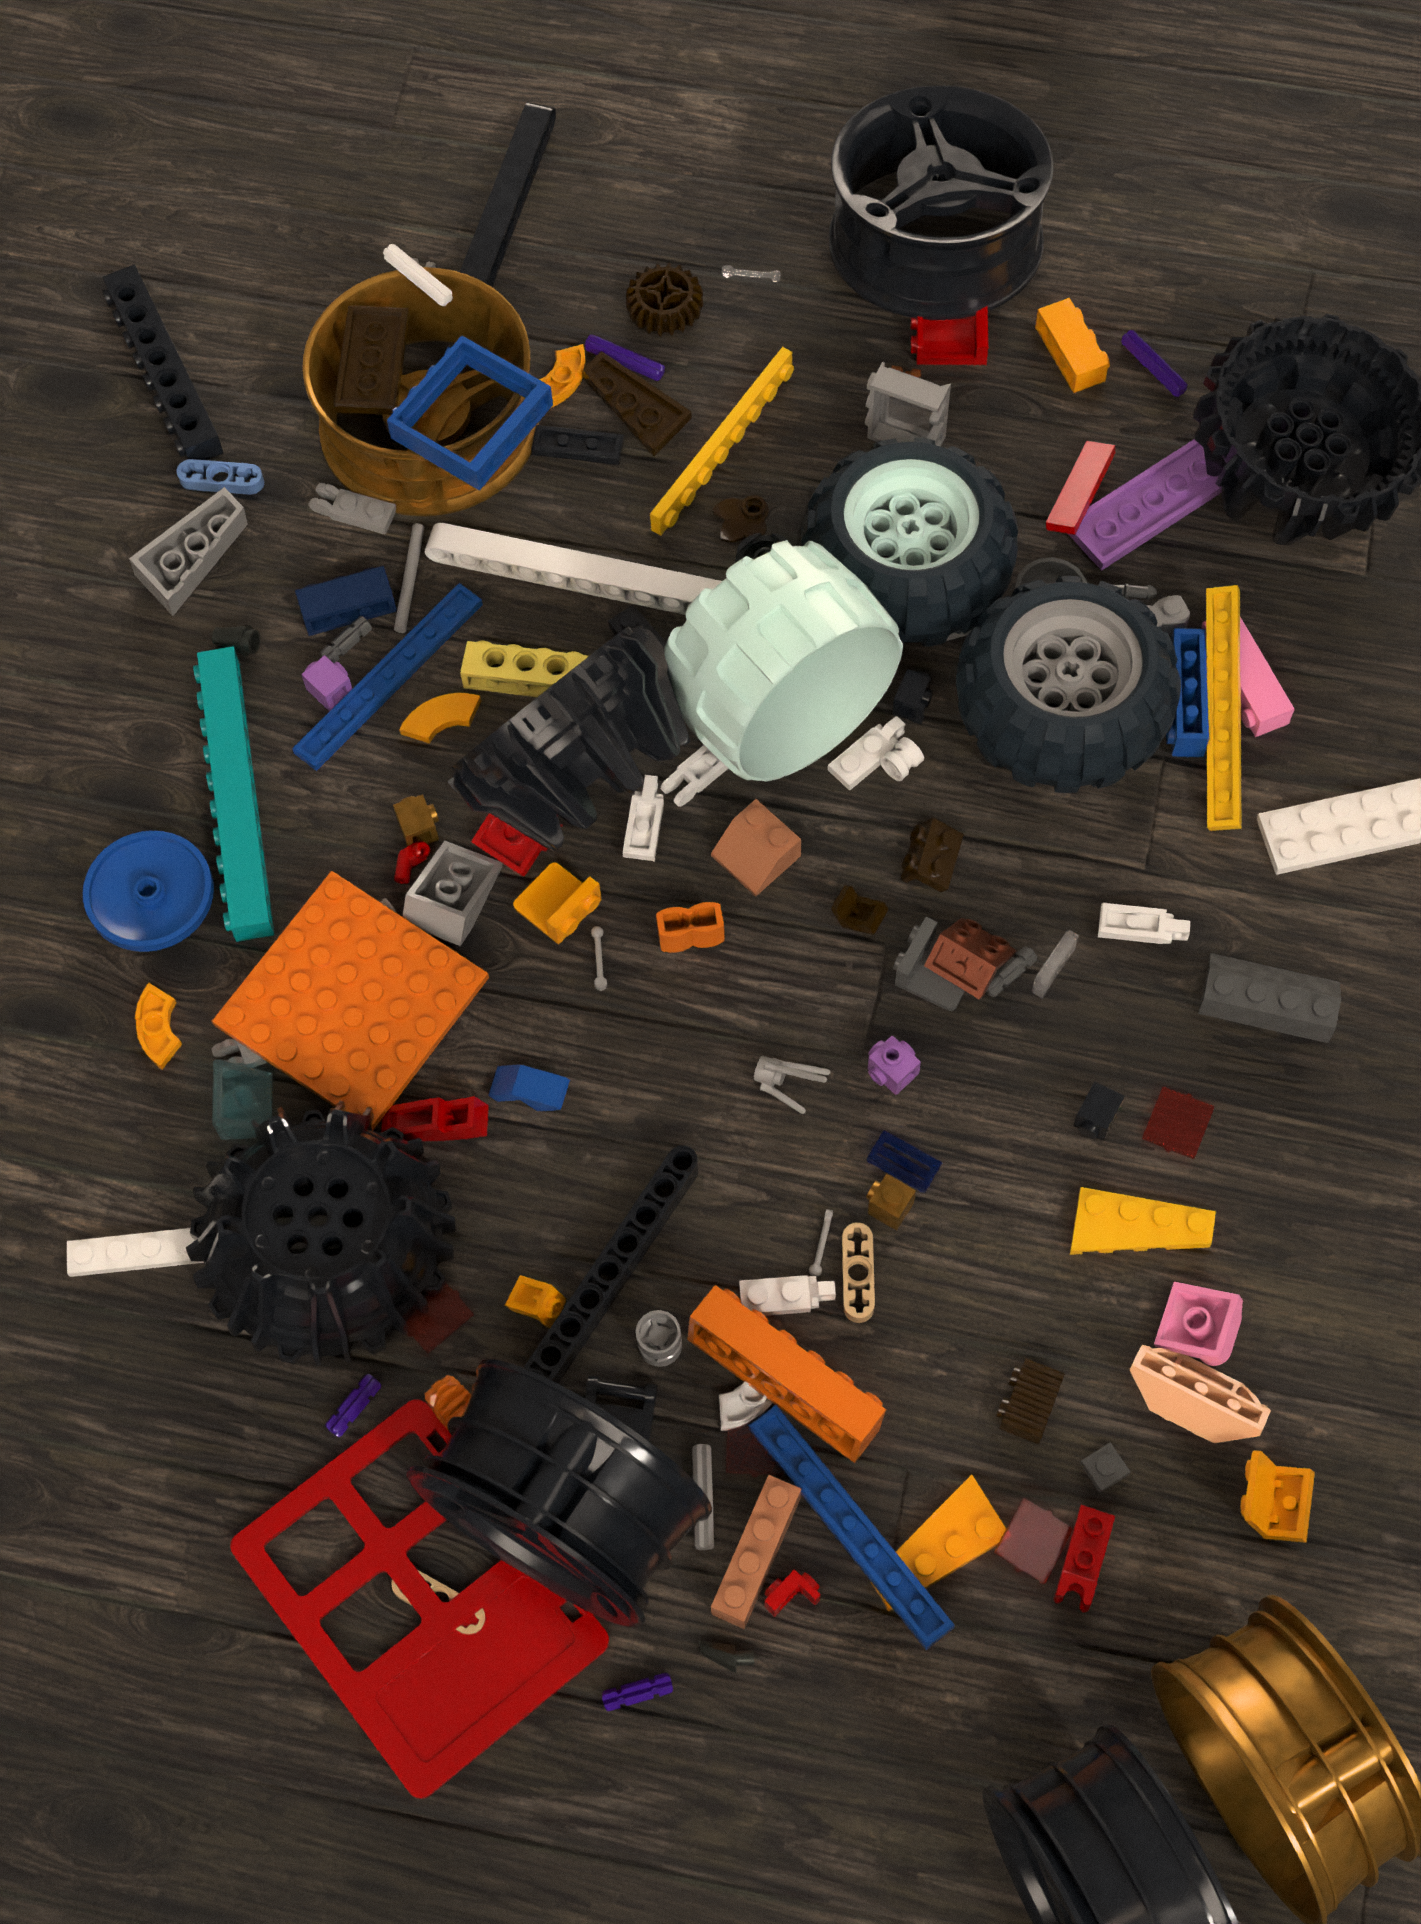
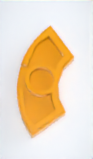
(566, 373)
(440, 714)
(153, 1025)

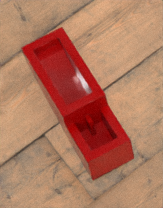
(439, 1119)

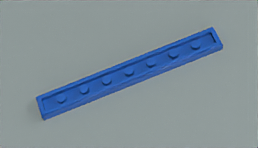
(387, 677)
(851, 1527)

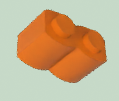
(697, 926)

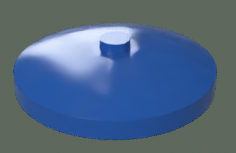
(148, 891)

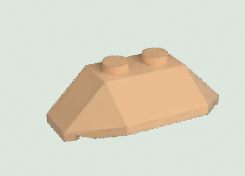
(1197, 1396)

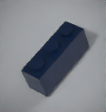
(345, 599)

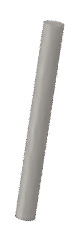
(409, 578)

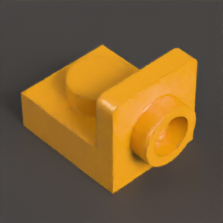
(536, 1300)

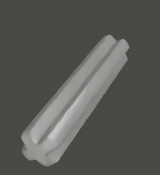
(703, 1477)

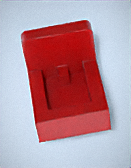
(782, 1592)

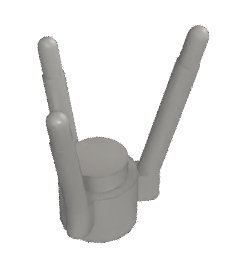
(773, 1071)

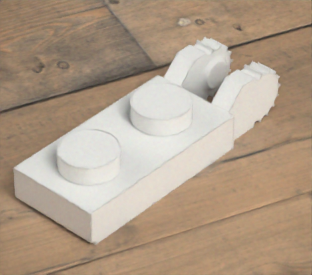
(697, 771)

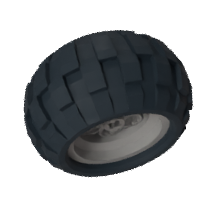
(1067, 640)

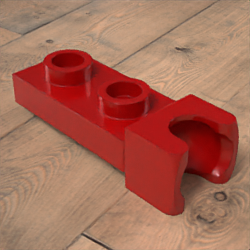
(1085, 1556)

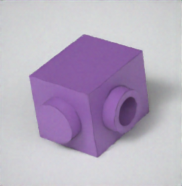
(327, 682)

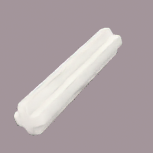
(418, 275)

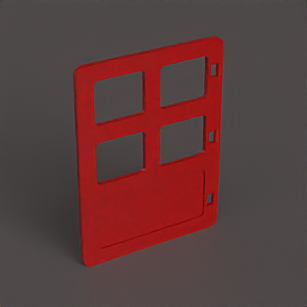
(437, 1691)

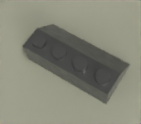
(1270, 998)

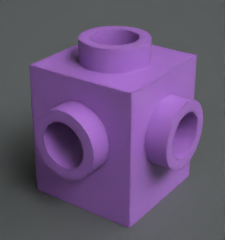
(893, 1064)

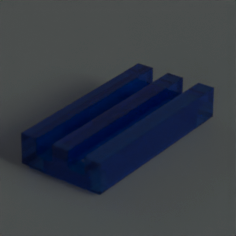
(921, 1185)

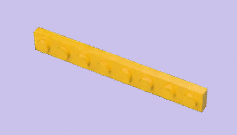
(718, 446)
(1223, 708)

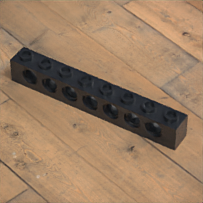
(162, 365)

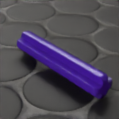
(625, 357)
(1154, 363)

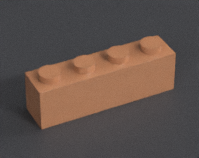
(756, 1551)

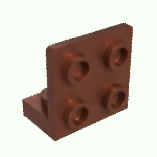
(969, 956)

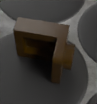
(858, 912)

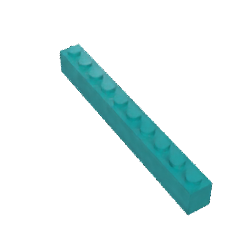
(234, 794)

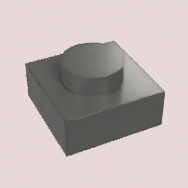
(1105, 1467)

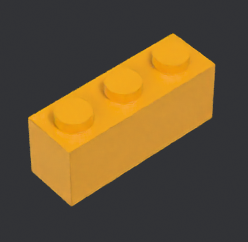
(1072, 345)

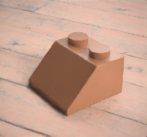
(757, 847)

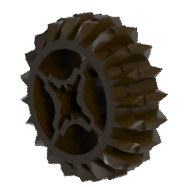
(649, 291)

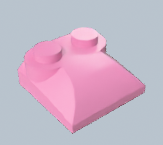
(1200, 1323)

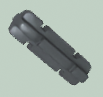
(346, 639)
(1011, 970)

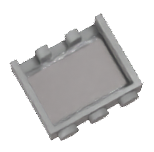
(905, 407)

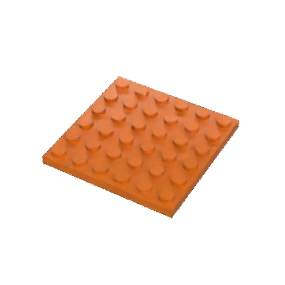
(351, 999)

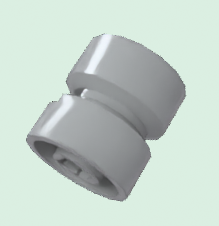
(659, 1338)

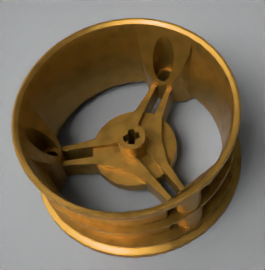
(404, 476)
(1294, 1758)

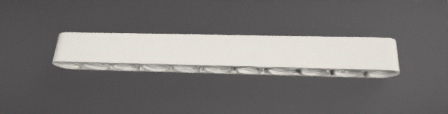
(565, 568)

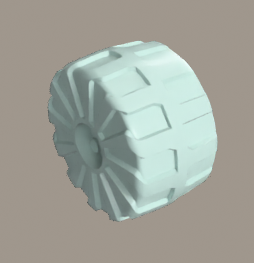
(781, 660)

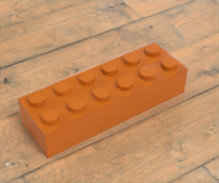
(786, 1372)

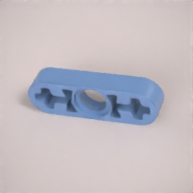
(211, 468)

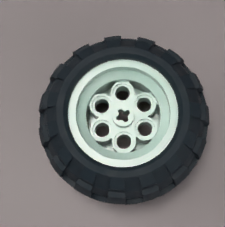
(903, 506)

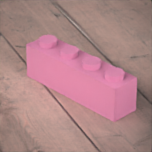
(1262, 697)

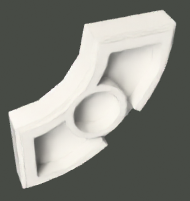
(741, 1406)

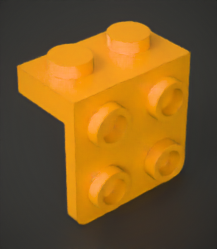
(558, 901)
(1277, 1499)

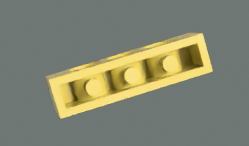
(508, 678)

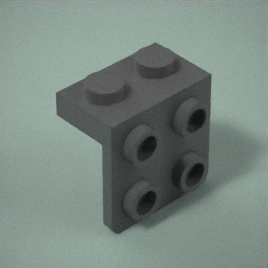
(918, 979)

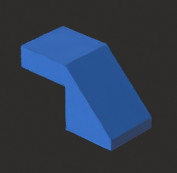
(532, 1086)

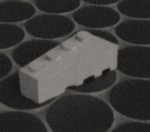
(189, 549)

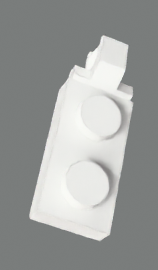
(865, 753)
(644, 822)
(1141, 924)
(785, 1294)

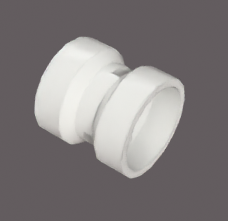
(901, 759)

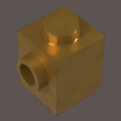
(417, 820)
(890, 1201)

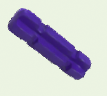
(353, 1405)
(637, 1691)

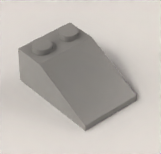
(451, 892)

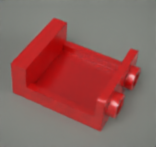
(951, 341)

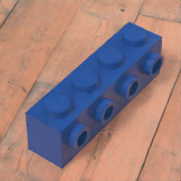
(1190, 725)

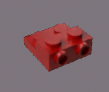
(507, 844)

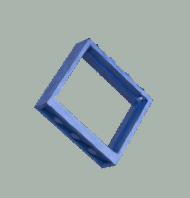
(495, 452)

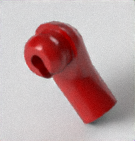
(408, 859)

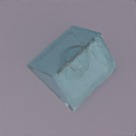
(238, 1098)

